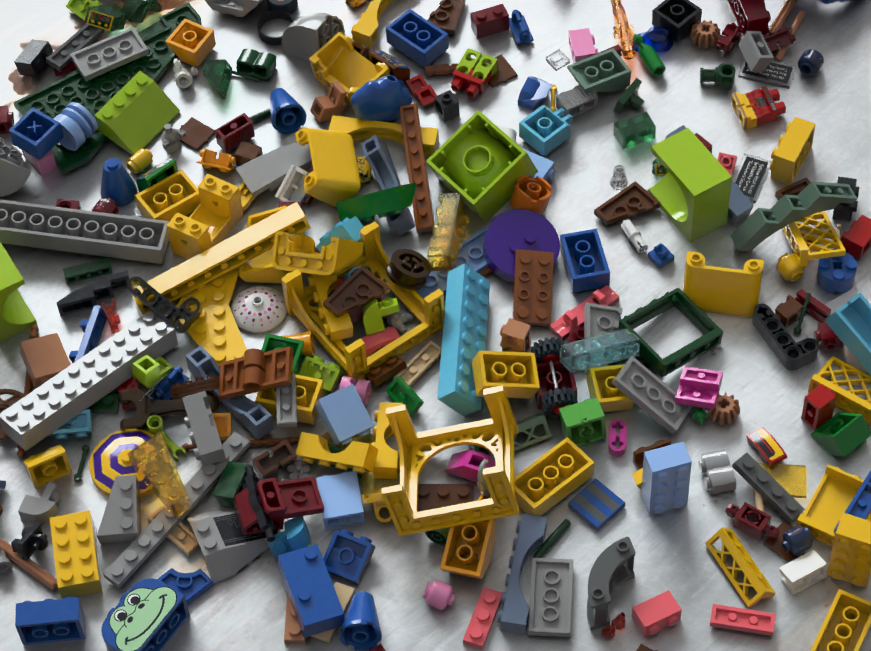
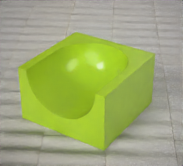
(481, 165)
(695, 187)
(14, 312)

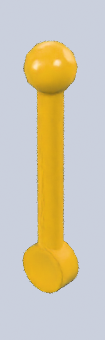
(553, 89)

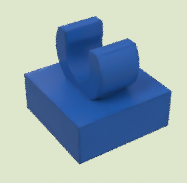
(660, 256)

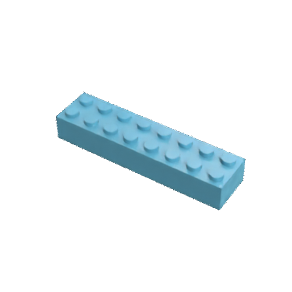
(462, 338)

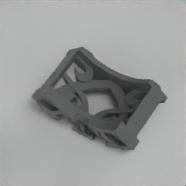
(608, 572)

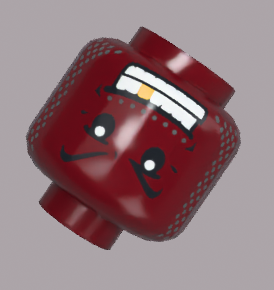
(106, 206)

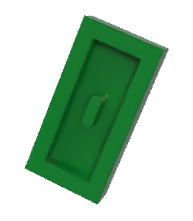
(403, 393)

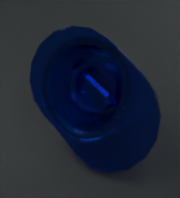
(657, 38)

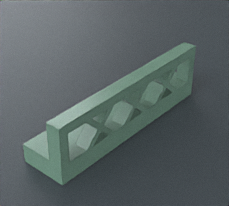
(524, 424)

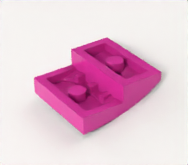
(699, 387)

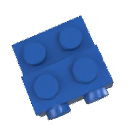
(348, 555)

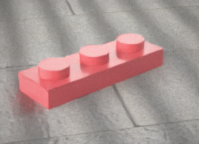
(483, 618)
(742, 619)

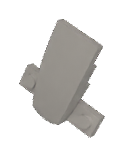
(271, 168)

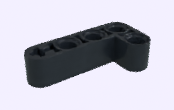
(161, 302)
(789, 353)

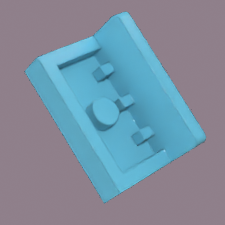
(78, 426)

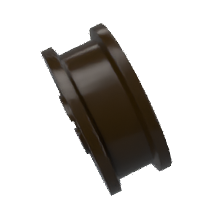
(408, 269)

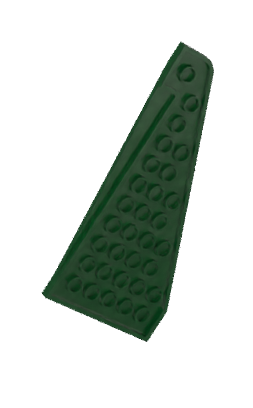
(100, 89)

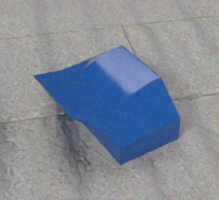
(533, 92)

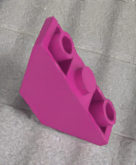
(467, 464)

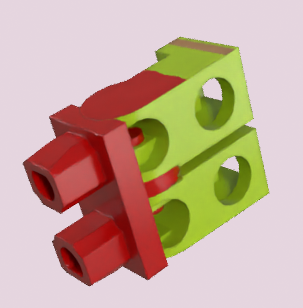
(473, 73)

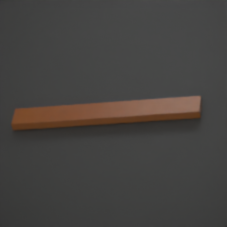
(417, 167)

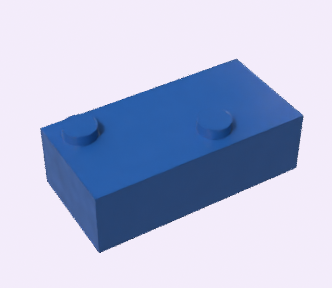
(310, 590)

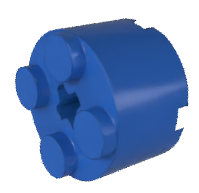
(836, 273)

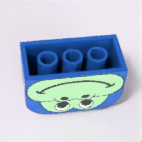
(145, 617)

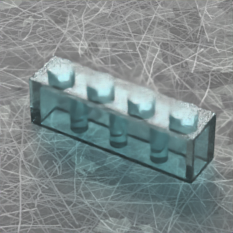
(599, 350)

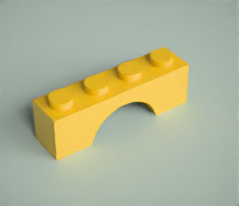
(334, 327)
(357, 455)
(387, 459)

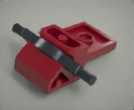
(269, 502)

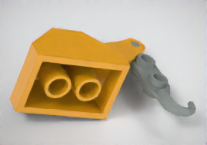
(472, 544)

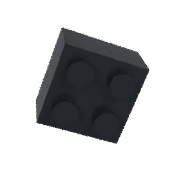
(676, 17)

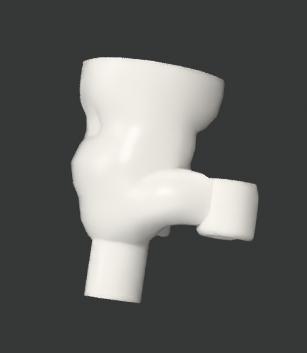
(182, 76)

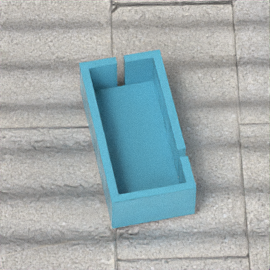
(853, 328)

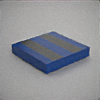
(596, 504)

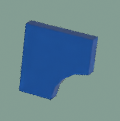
(189, 584)

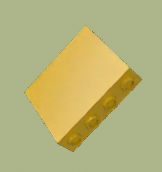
(829, 503)

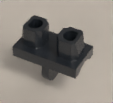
(31, 540)

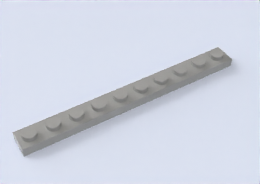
(165, 522)

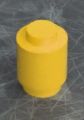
(139, 161)

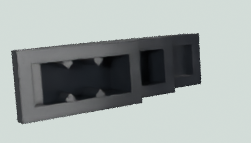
(98, 290)

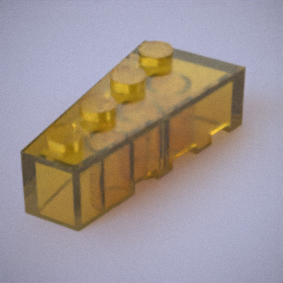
(159, 472)

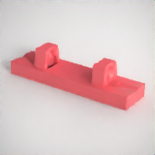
(562, 326)

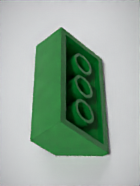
(377, 203)

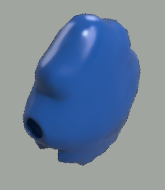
(380, 100)

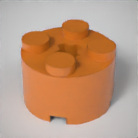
(531, 194)

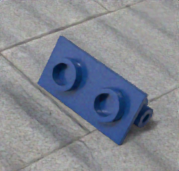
(520, 28)
(163, 391)

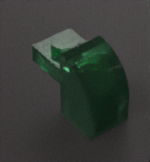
(138, 9)

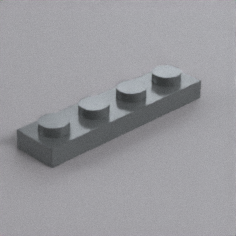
(82, 38)
(768, 487)

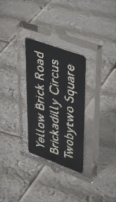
(776, 74)
(752, 175)

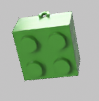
(583, 422)

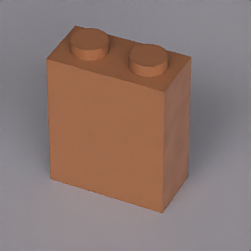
(43, 358)

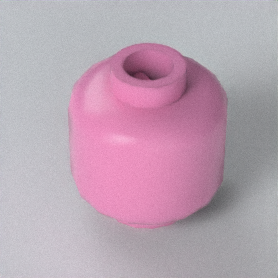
(438, 594)

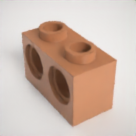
(515, 336)

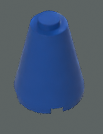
(286, 112)
(117, 183)
(361, 623)

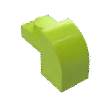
(373, 312)
(150, 371)

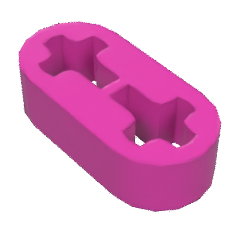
(613, 437)

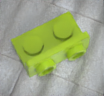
(80, 7)
(317, 369)

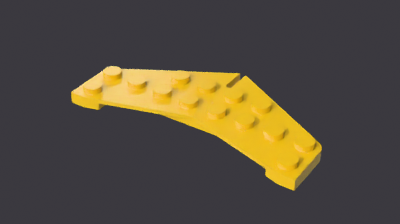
(216, 326)

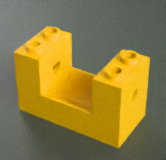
(209, 222)

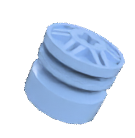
(76, 125)

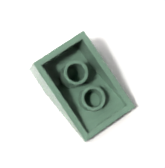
(601, 72)

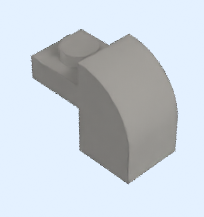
(40, 509)

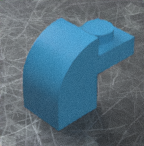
(293, 538)

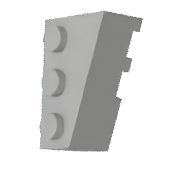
(203, 428)
(122, 512)

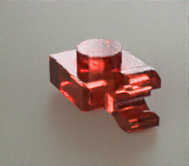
(113, 318)

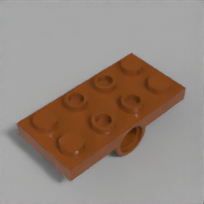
(533, 287)
(256, 372)

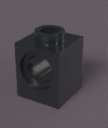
(447, 106)

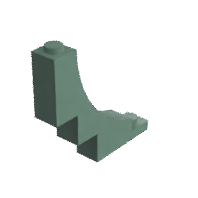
(790, 208)

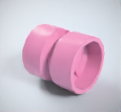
(362, 386)

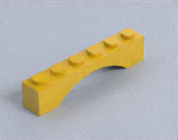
(367, 29)
(365, 129)

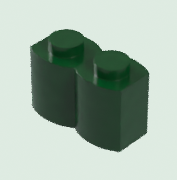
(255, 63)

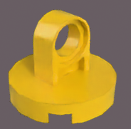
(378, 502)

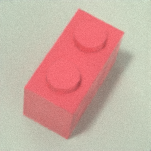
(656, 613)

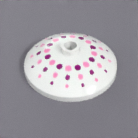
(261, 316)

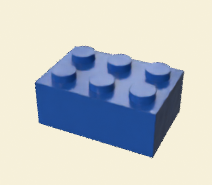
(417, 38)
(584, 260)
(50, 621)

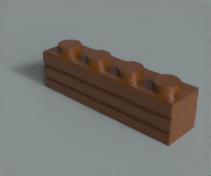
(189, 388)

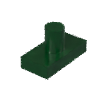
(630, 96)

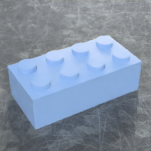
(666, 478)

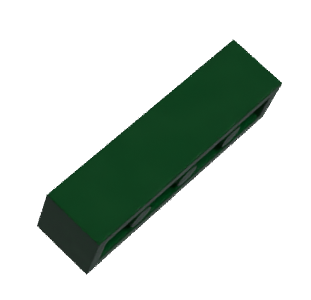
(87, 271)

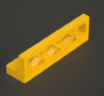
(746, 564)

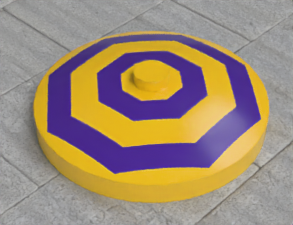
(111, 459)

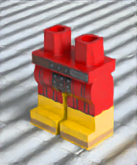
(757, 107)

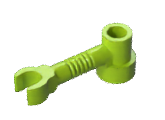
(155, 426)

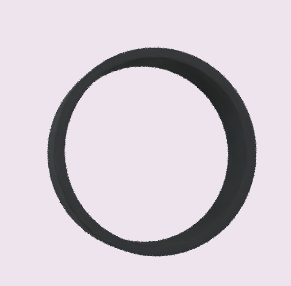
(276, 14)

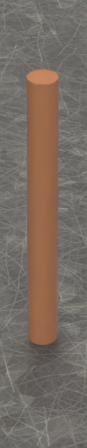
(795, 26)

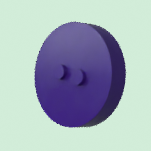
(520, 231)

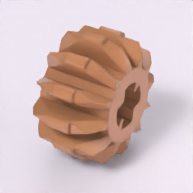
(705, 33)
(726, 409)

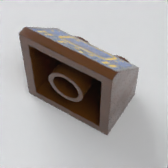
(396, 68)

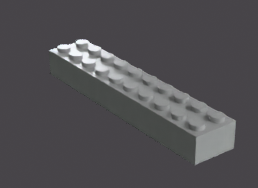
(83, 231)
(86, 380)

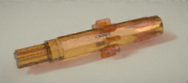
(623, 30)

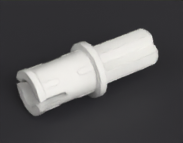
(634, 236)

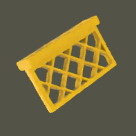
(803, 249)
(845, 399)

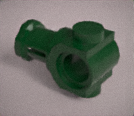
(722, 76)

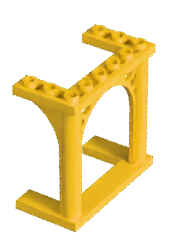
(353, 357)
(500, 480)

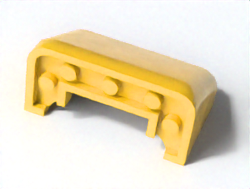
(343, 64)
(334, 165)
(299, 253)
(261, 267)
(723, 288)

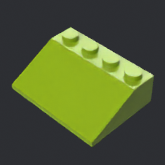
(136, 114)

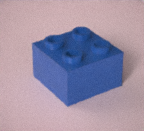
(36, 133)

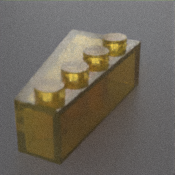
(448, 232)

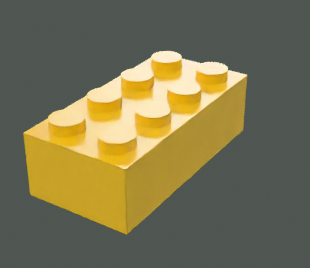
(552, 477)
(851, 551)
(75, 554)
(845, 624)

